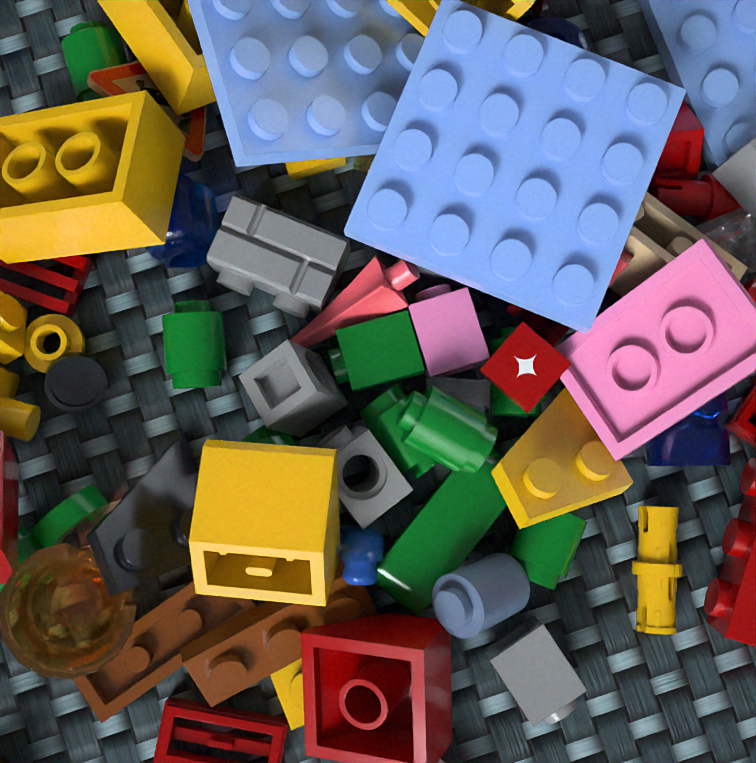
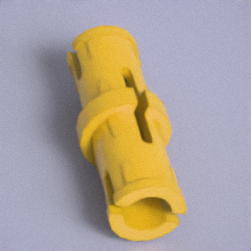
(657, 570)

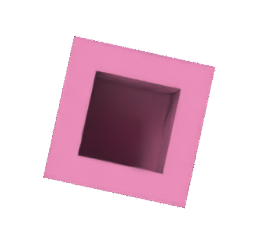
(447, 331)

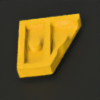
(558, 466)

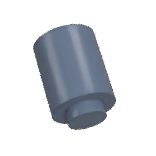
(480, 595)

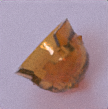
(61, 614)

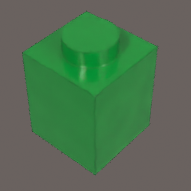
(377, 353)

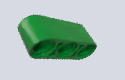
(441, 535)

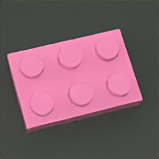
(662, 350)

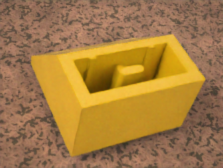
(266, 522)

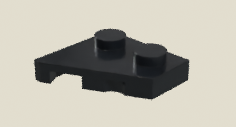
(150, 524)

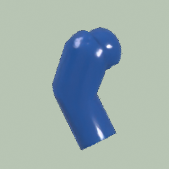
(360, 553)

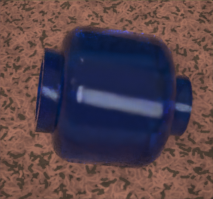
(190, 228)

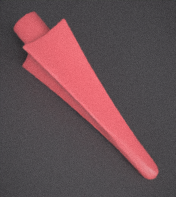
(369, 296)

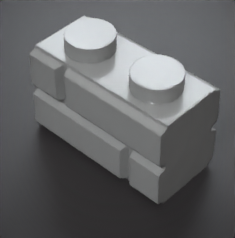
(277, 256)

